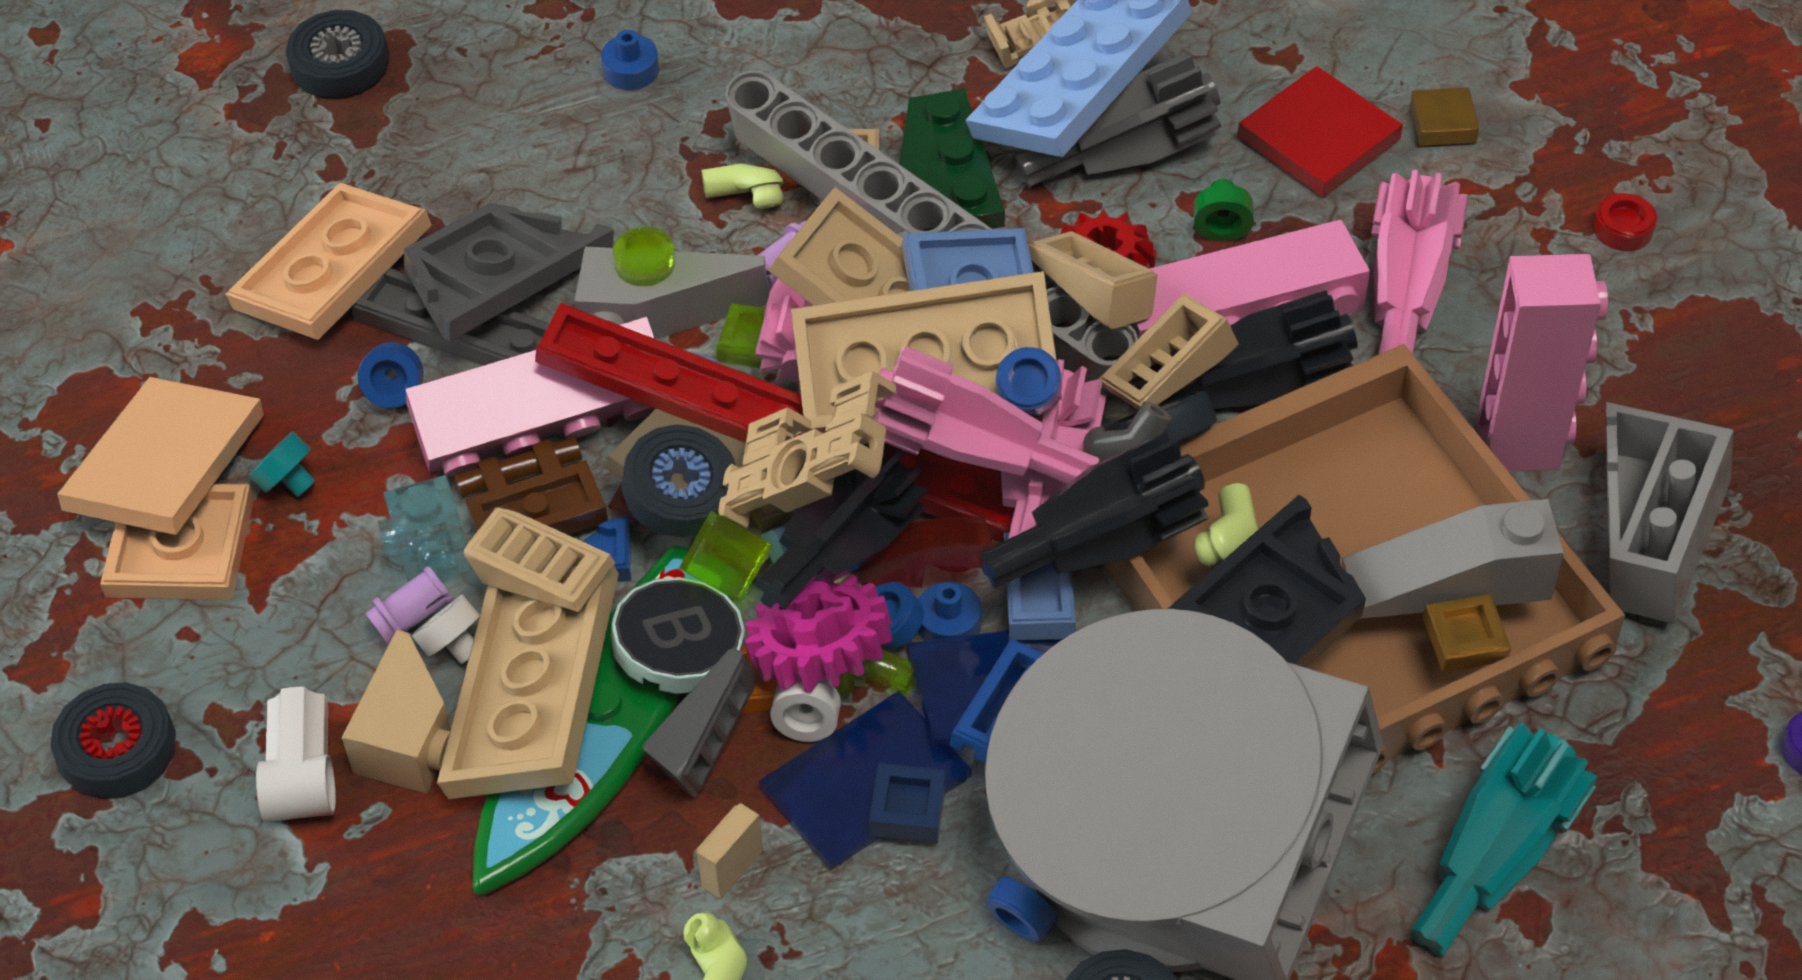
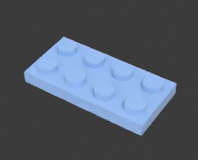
(1075, 73)

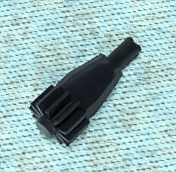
(1278, 353)
(1107, 513)
(844, 528)

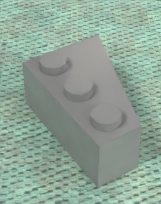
(1661, 505)

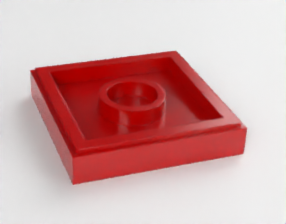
(1319, 131)

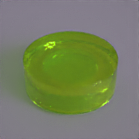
(644, 256)

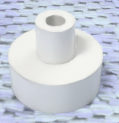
(449, 630)
(806, 714)

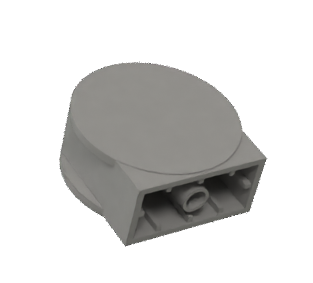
(1180, 789)

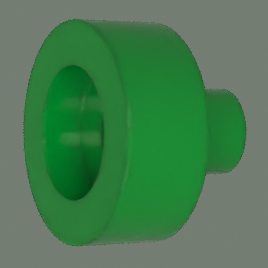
(1223, 211)

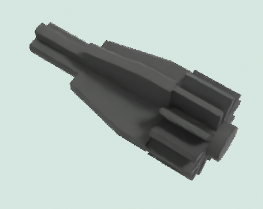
(1148, 121)

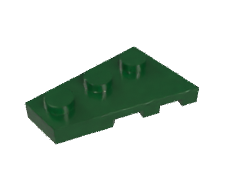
(946, 156)

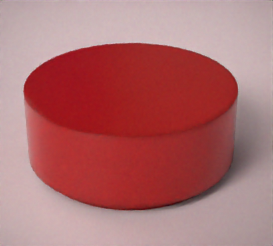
(1625, 222)

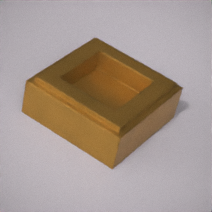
(1444, 116)
(1466, 632)

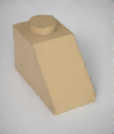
(399, 722)

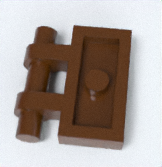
(556, 497)

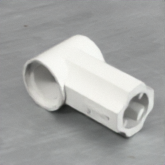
(297, 770)

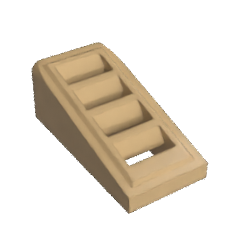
(1097, 278)
(1191, 329)
(506, 539)

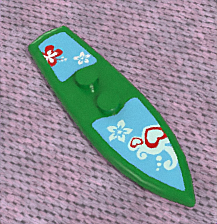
(534, 824)

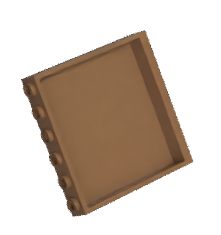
(1376, 460)

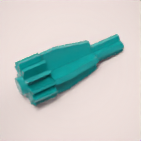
(1504, 828)

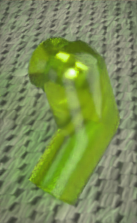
(890, 672)

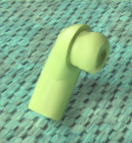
(744, 178)
(1229, 531)
(715, 947)

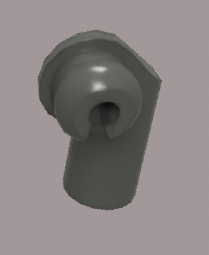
(1146, 424)

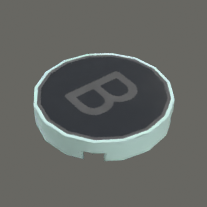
(674, 632)

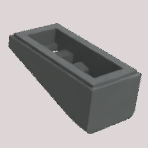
(699, 727)

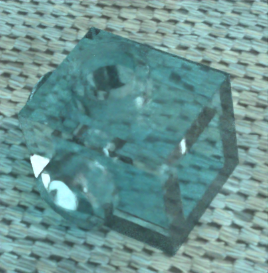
(424, 529)

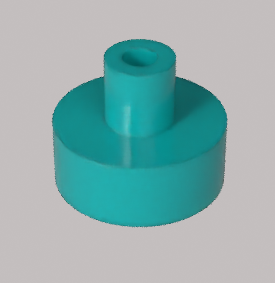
(284, 466)

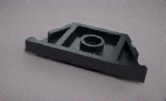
(1282, 587)

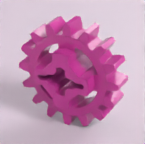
(819, 634)

